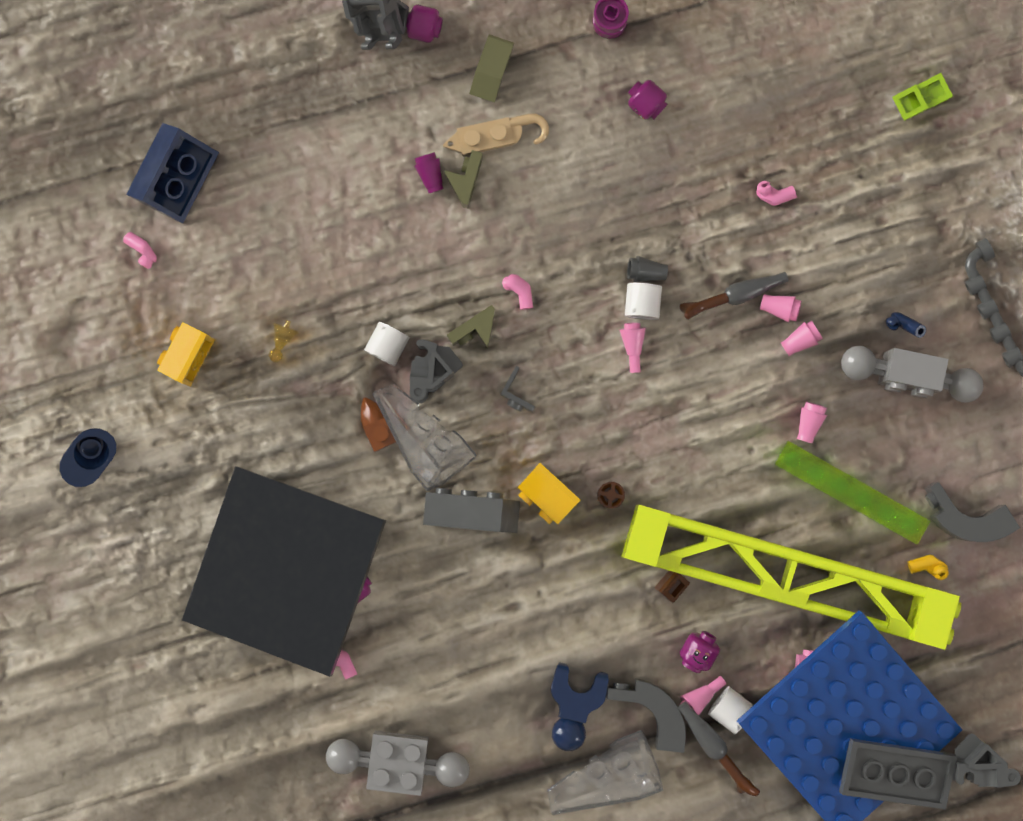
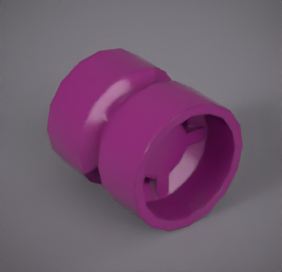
(610, 18)

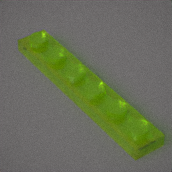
(852, 492)

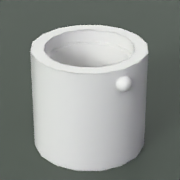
(643, 301)
(387, 343)
(729, 708)

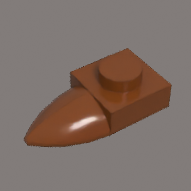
(375, 425)

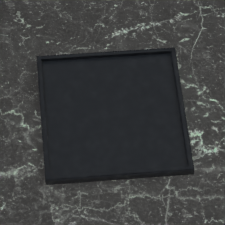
(284, 571)

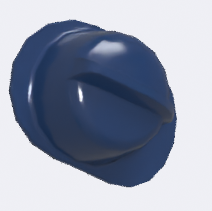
(87, 457)

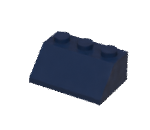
(172, 172)

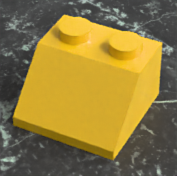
(185, 354)
(548, 494)

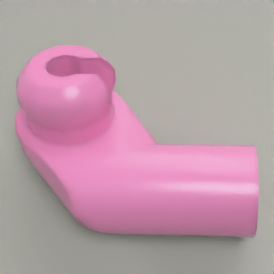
(773, 196)
(148, 256)
(520, 287)
(346, 665)

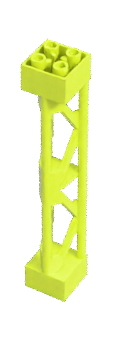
(929, 614)

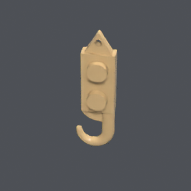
(495, 134)

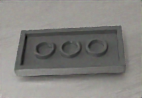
(897, 774)

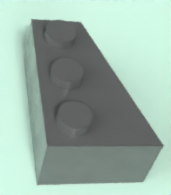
(470, 511)

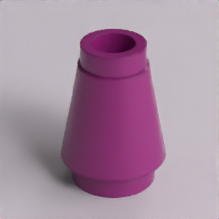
(430, 172)

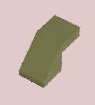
(491, 68)

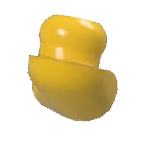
(930, 564)

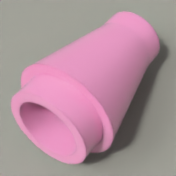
(783, 307)
(802, 338)
(811, 420)

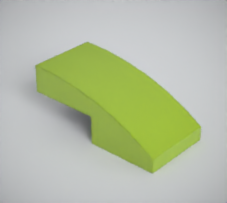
(922, 97)

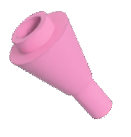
(633, 339)
(701, 697)

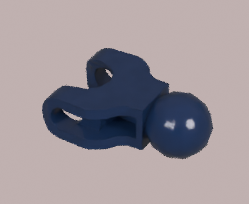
(574, 707)

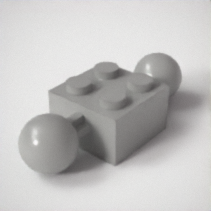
(912, 371)
(397, 763)

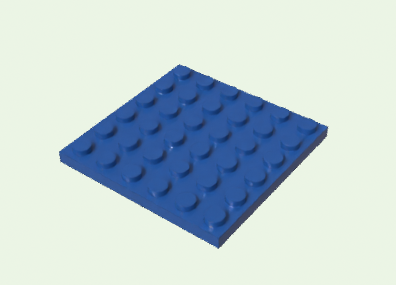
(841, 692)

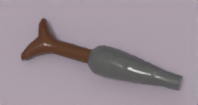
(735, 294)
(716, 748)

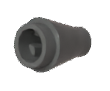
(643, 270)

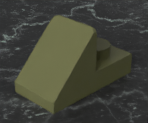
(464, 185)
(481, 323)

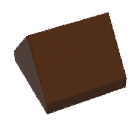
(672, 585)

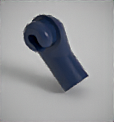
(906, 323)

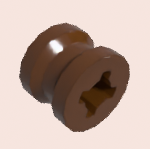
(615, 495)

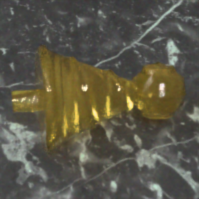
(282, 336)

